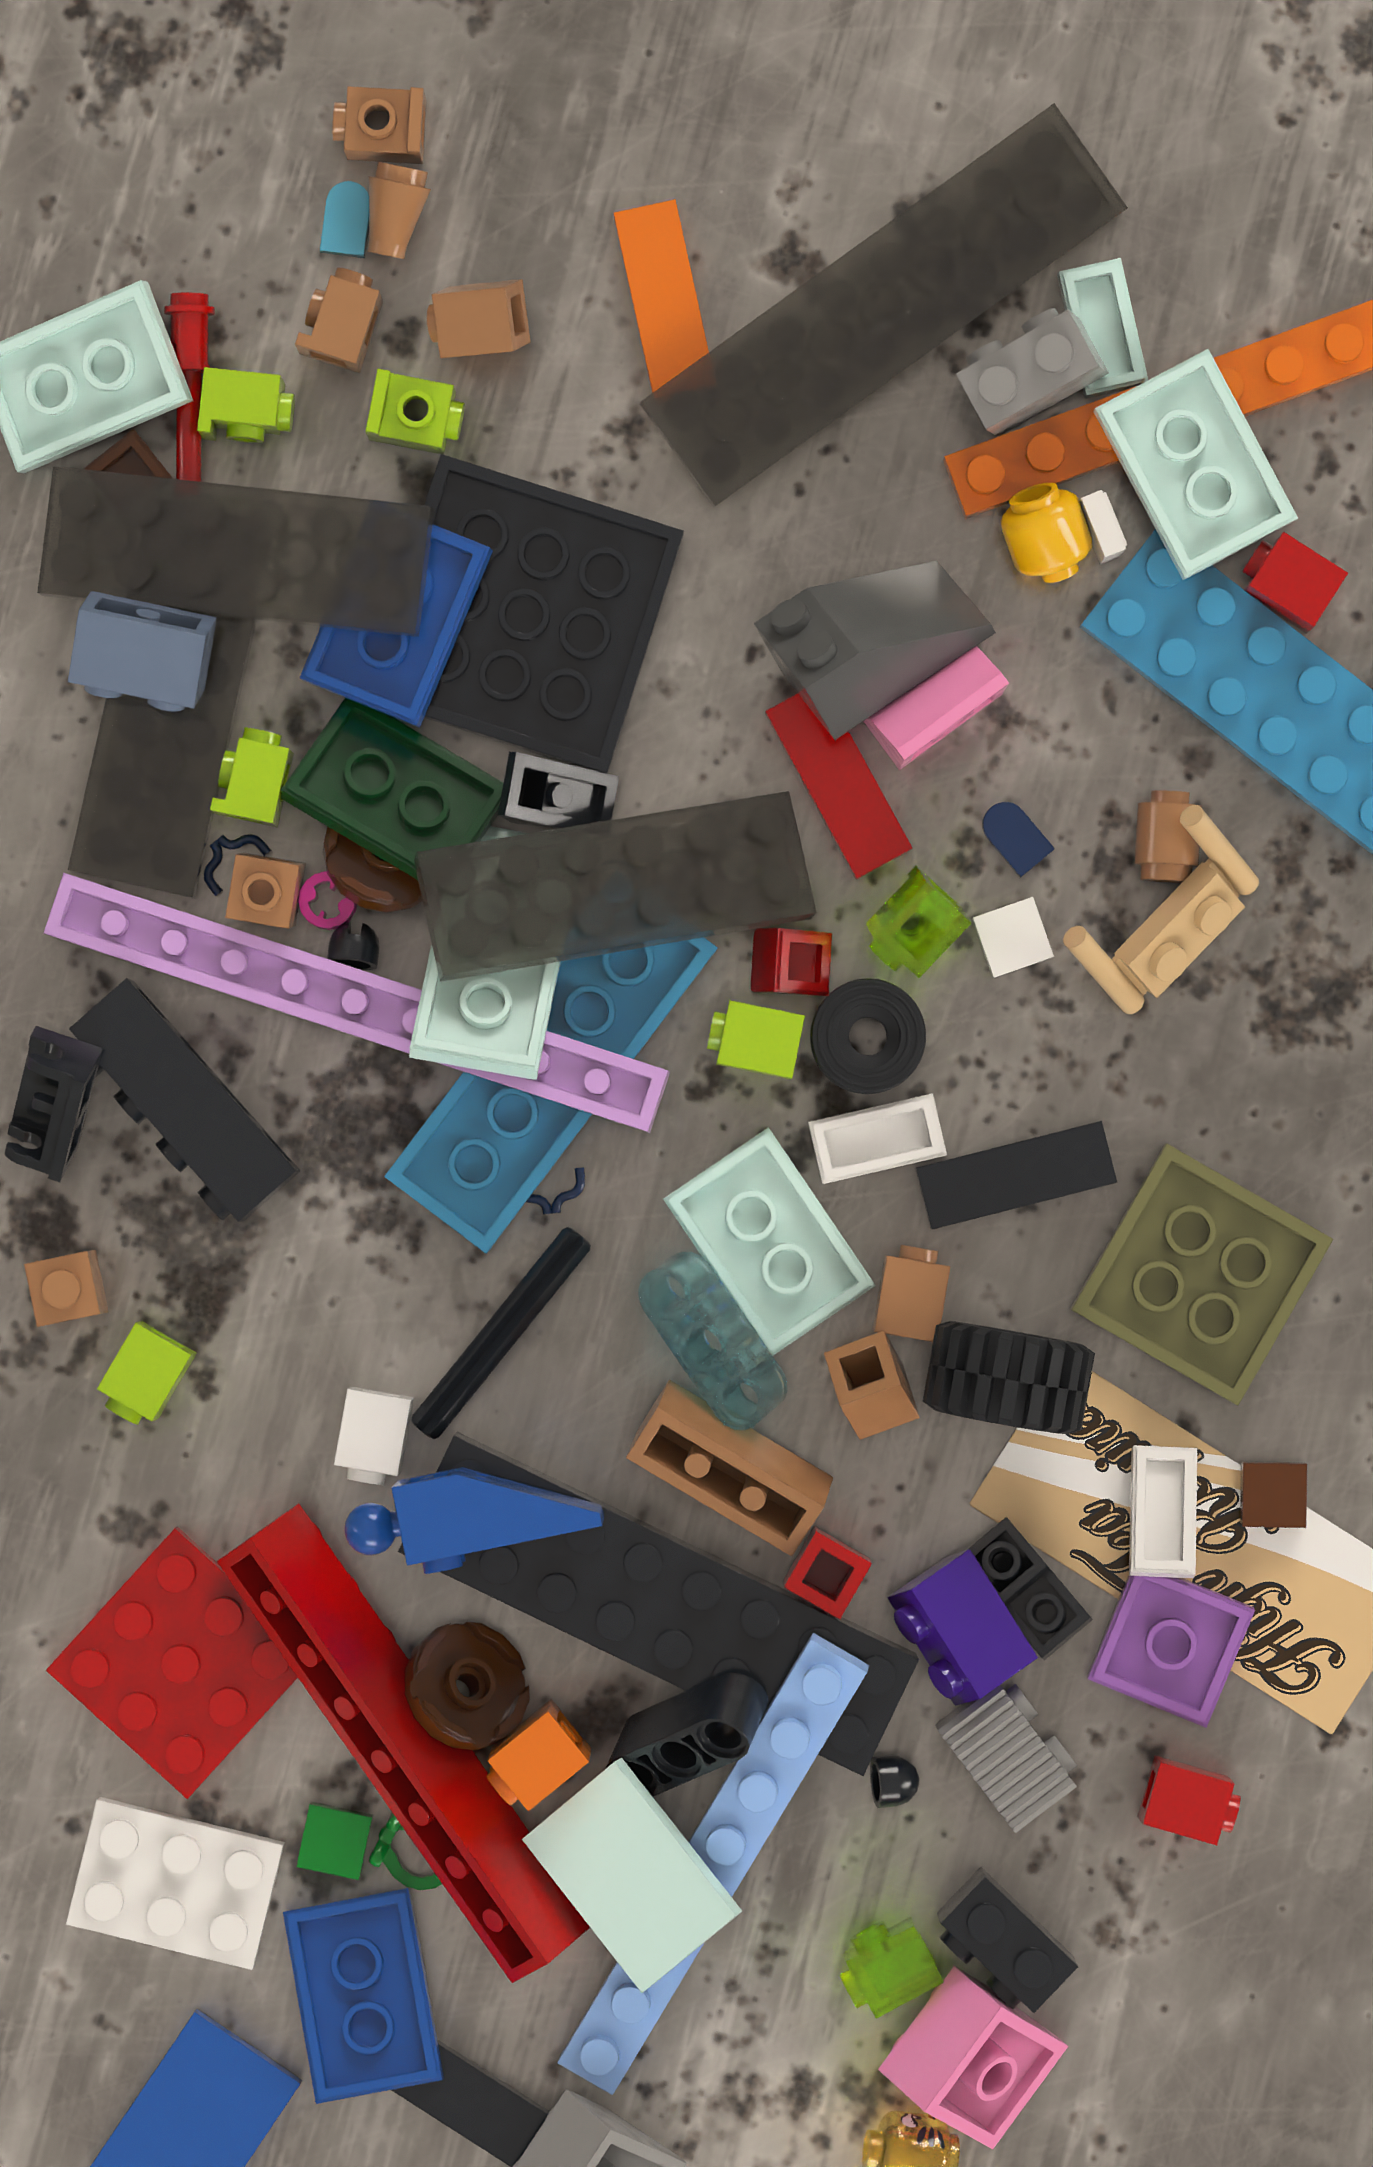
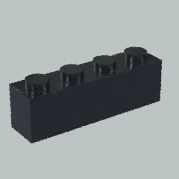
(185, 1102)

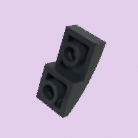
(1029, 1589)

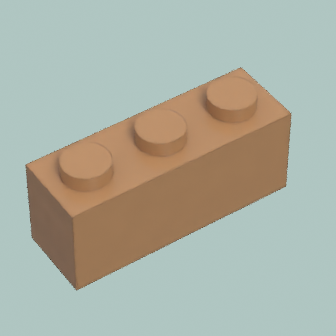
(730, 1469)

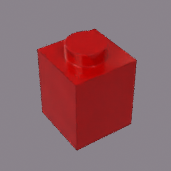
(1292, 580)
(827, 1572)
(1188, 1801)

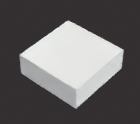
(1104, 527)
(1012, 937)

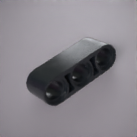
(692, 1732)

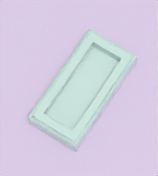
(1104, 307)

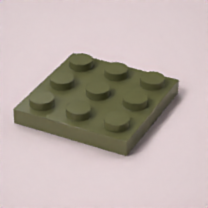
(1201, 1274)

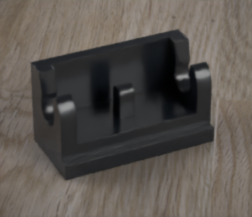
(52, 1101)

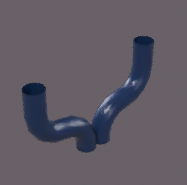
(229, 844)
(562, 1197)

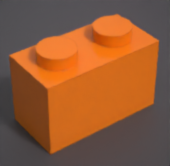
(537, 1757)

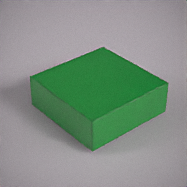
(334, 1840)

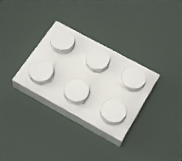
(175, 1883)

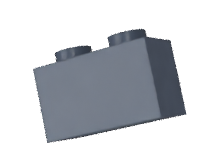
(141, 651)

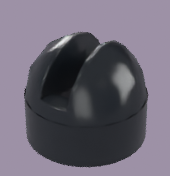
(353, 949)
(892, 1781)

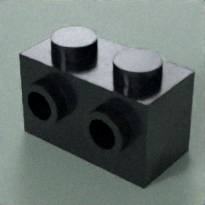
(1007, 1940)

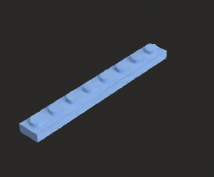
(728, 1843)

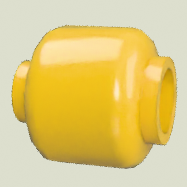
(1046, 532)

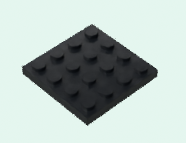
(555, 617)

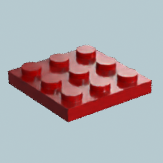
(176, 1664)

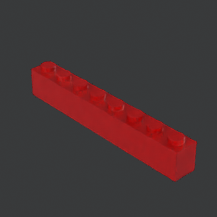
(432, 1789)

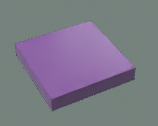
(1171, 1645)

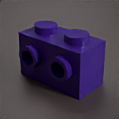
(961, 1628)

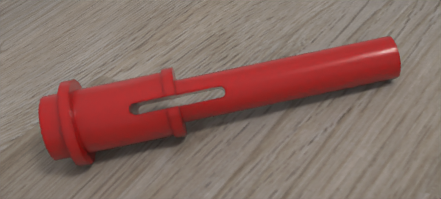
(190, 342)

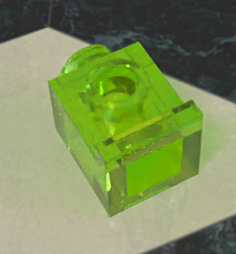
(939, 924)

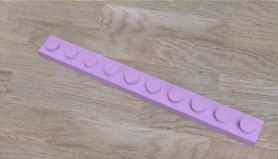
(330, 994)

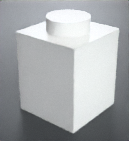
(373, 1434)

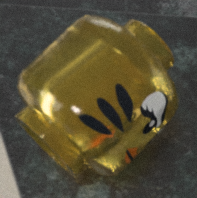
(910, 2141)

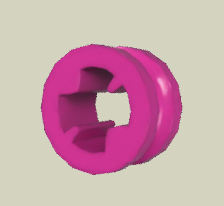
(309, 894)

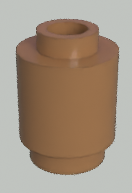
(1162, 842)

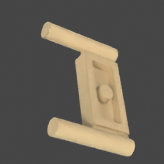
(1177, 928)

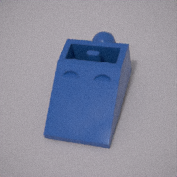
(464, 1513)

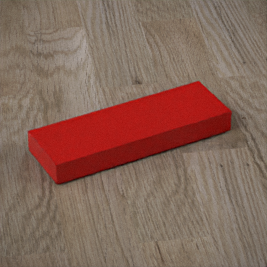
(840, 788)

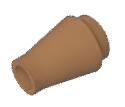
(394, 207)

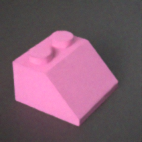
(936, 706)
(972, 2058)

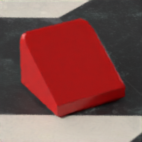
(791, 961)

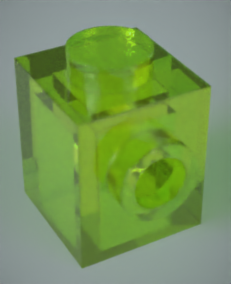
(889, 1967)

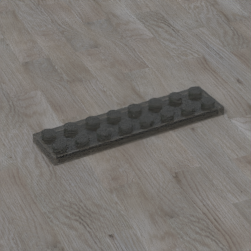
(883, 305)

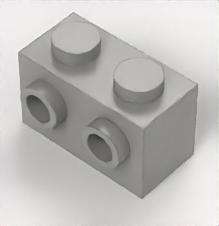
(1032, 371)

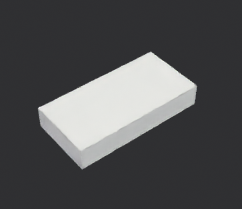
(877, 1138)
(1163, 1511)

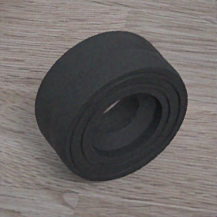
(903, 1029)

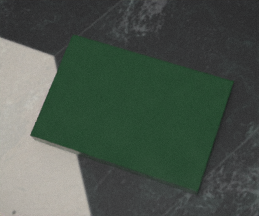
(391, 787)

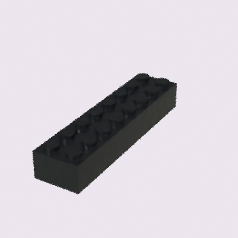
(675, 1607)

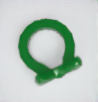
(385, 1853)

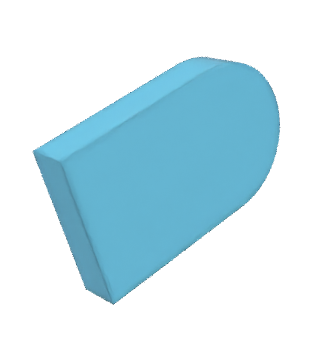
(346, 220)

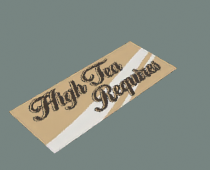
(1306, 1584)

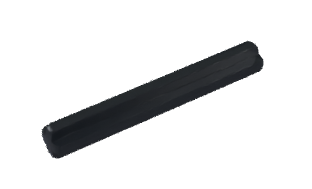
(500, 1333)

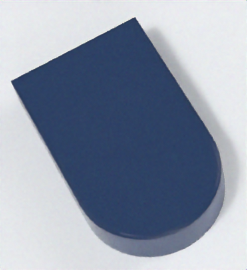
(1015, 837)

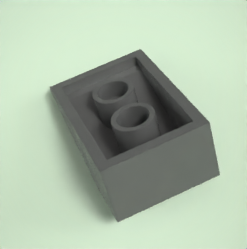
(870, 639)

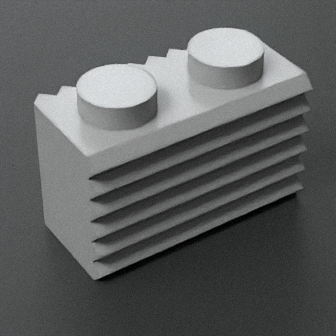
(1008, 1756)

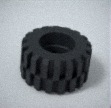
(1008, 1377)

